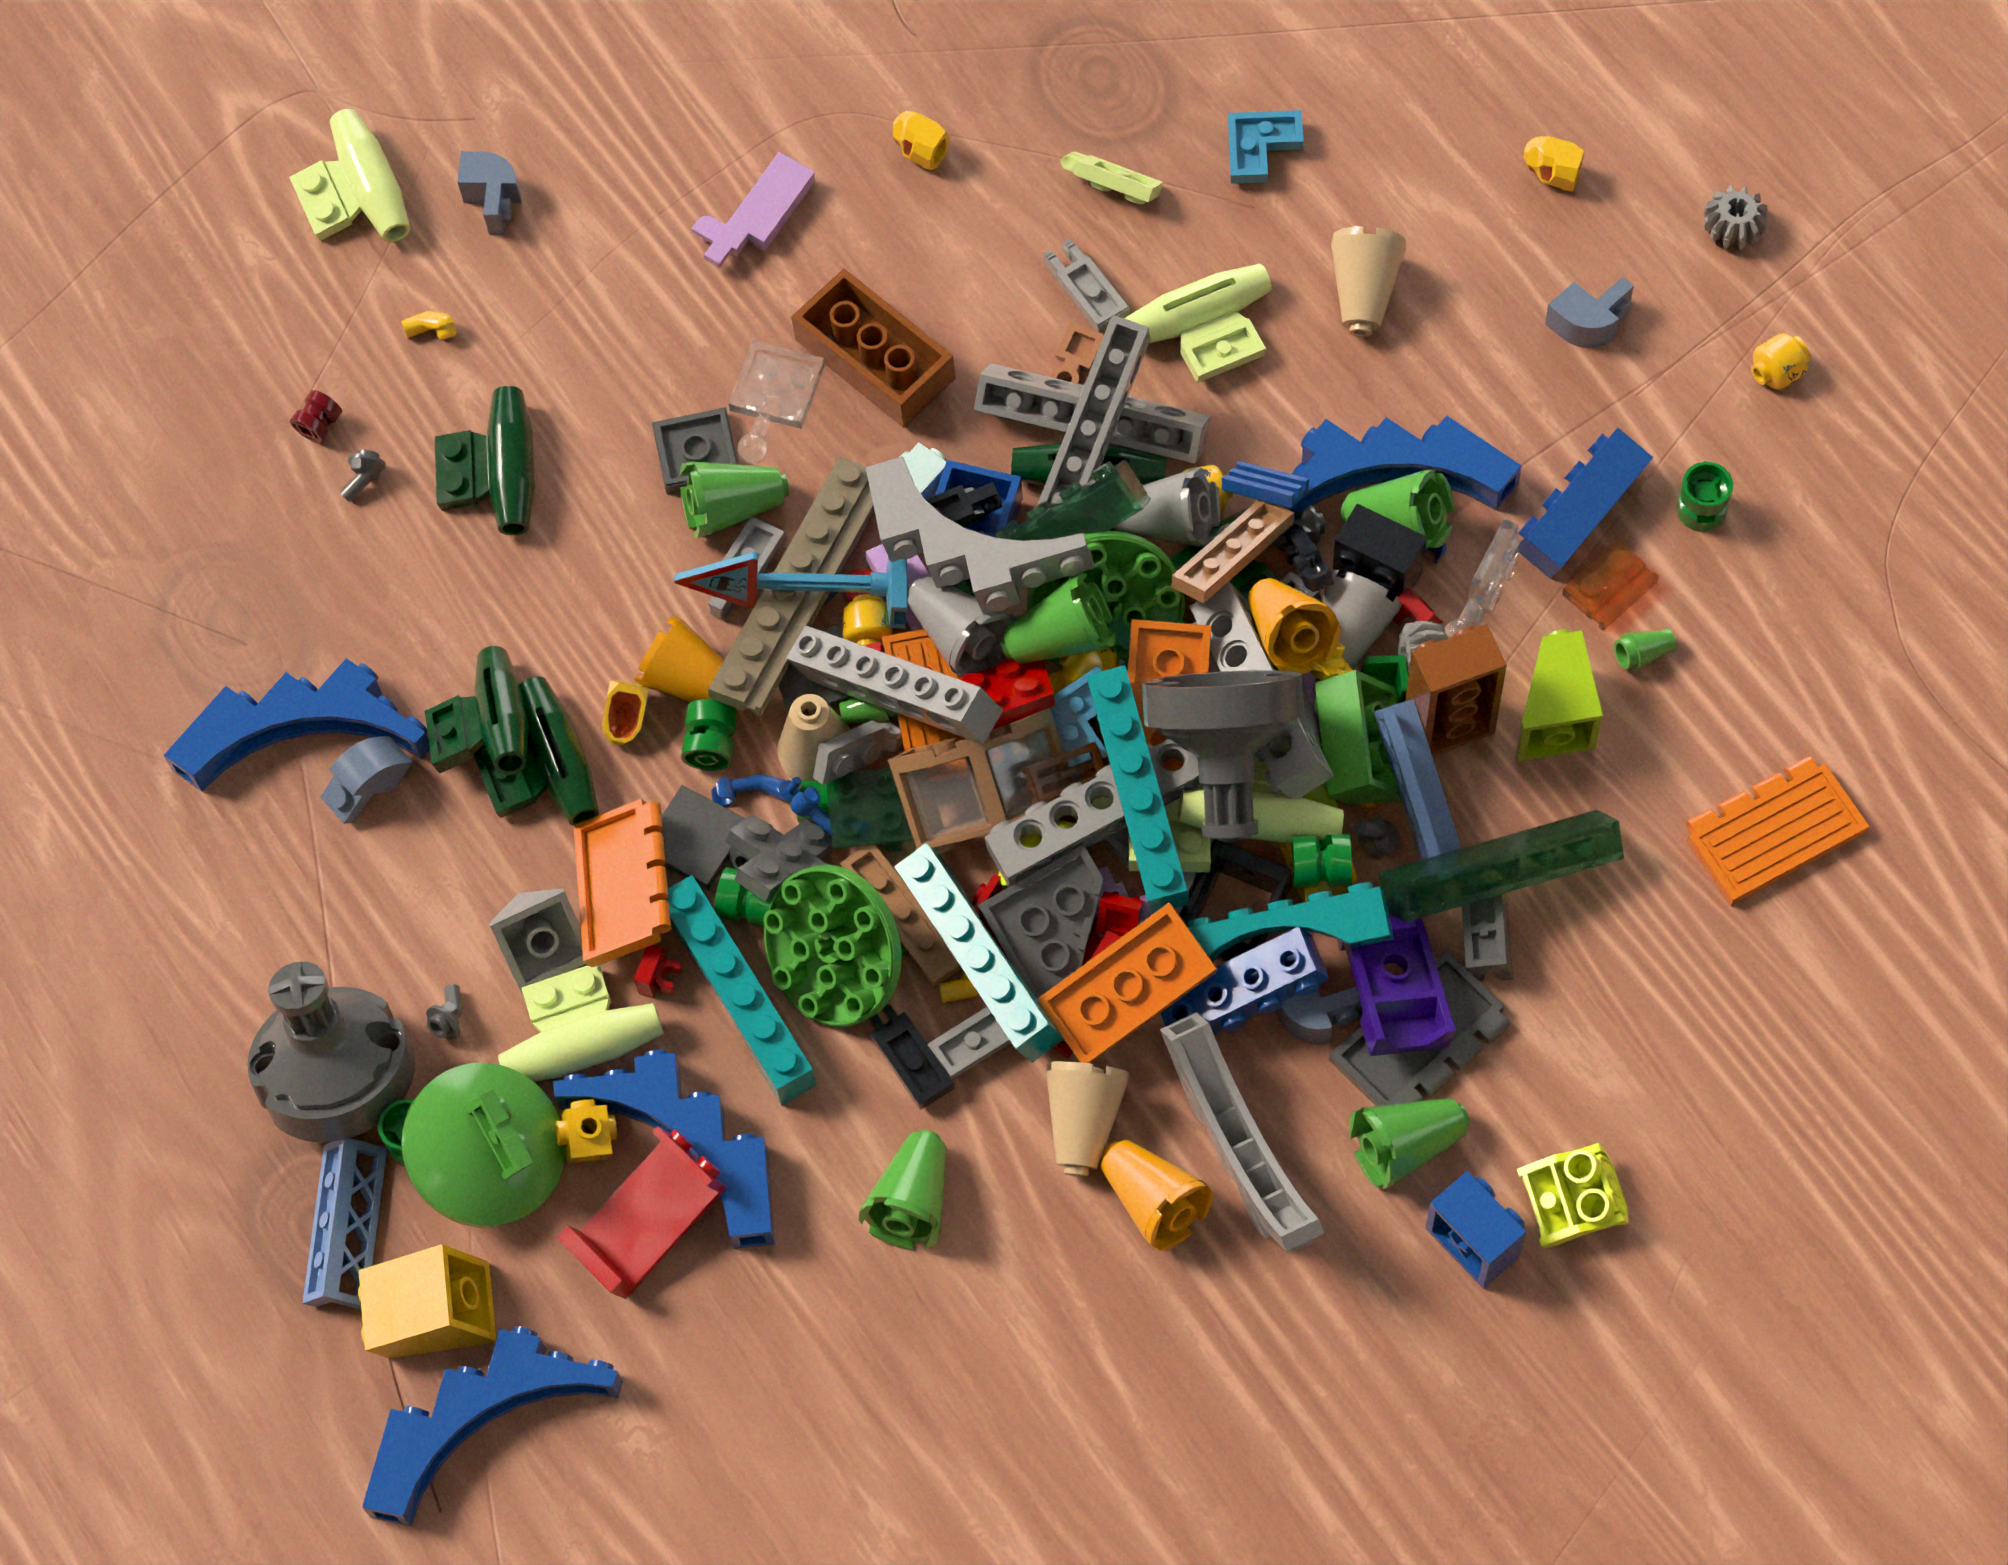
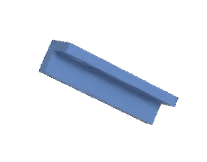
(1417, 779)
(332, 1218)

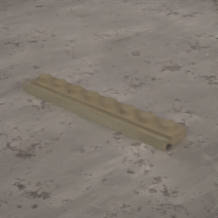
(819, 547)

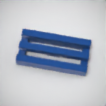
(1265, 484)

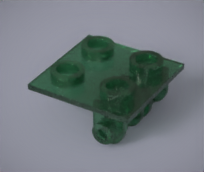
(867, 811)

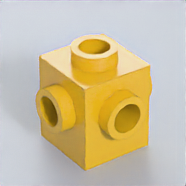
(582, 1146)

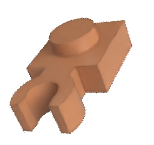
(1077, 352)

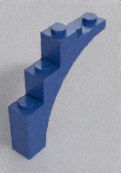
(1387, 452)
(292, 708)
(656, 1099)
(419, 1444)

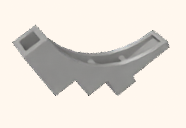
(955, 554)
(1242, 1151)

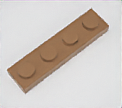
(1232, 550)
(914, 927)

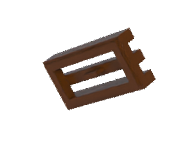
(1034, 784)

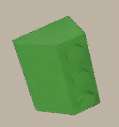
(1353, 738)

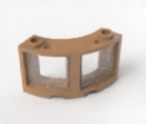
(968, 787)

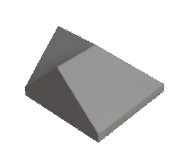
(538, 936)

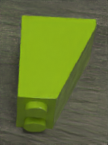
(1562, 701)

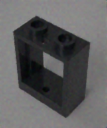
(1246, 868)

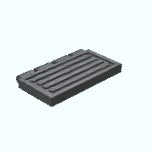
(1398, 1076)

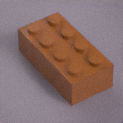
(873, 347)
(1457, 687)

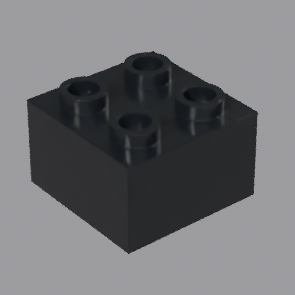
(1379, 551)

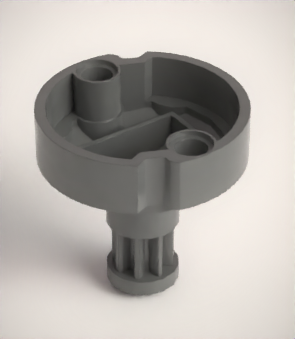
(1224, 723)
(327, 1057)

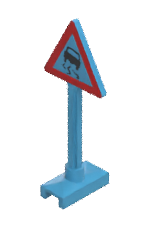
(739, 579)

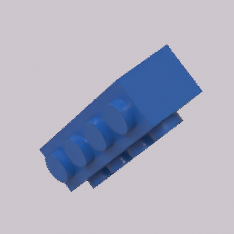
(1584, 501)
(1254, 983)

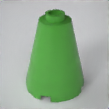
(728, 494)
(1412, 500)
(1061, 625)
(1405, 1136)
(909, 1194)

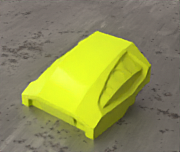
(1574, 1194)

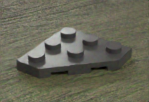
(1047, 919)

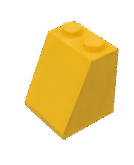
(426, 1303)

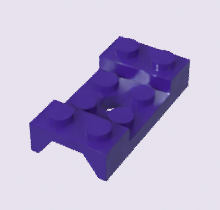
(1404, 1009)

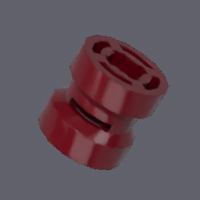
(316, 416)

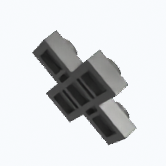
(776, 855)

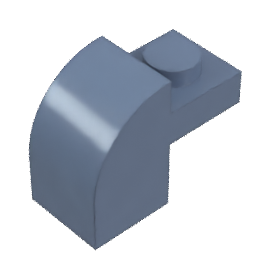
(491, 181)
(1589, 321)
(361, 771)
(1312, 1017)

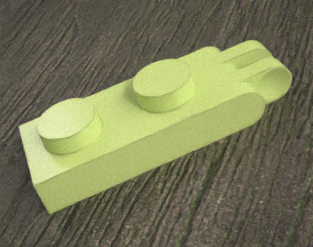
(1109, 176)

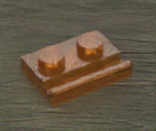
(1610, 584)

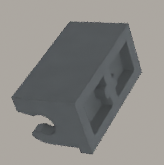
(1487, 938)

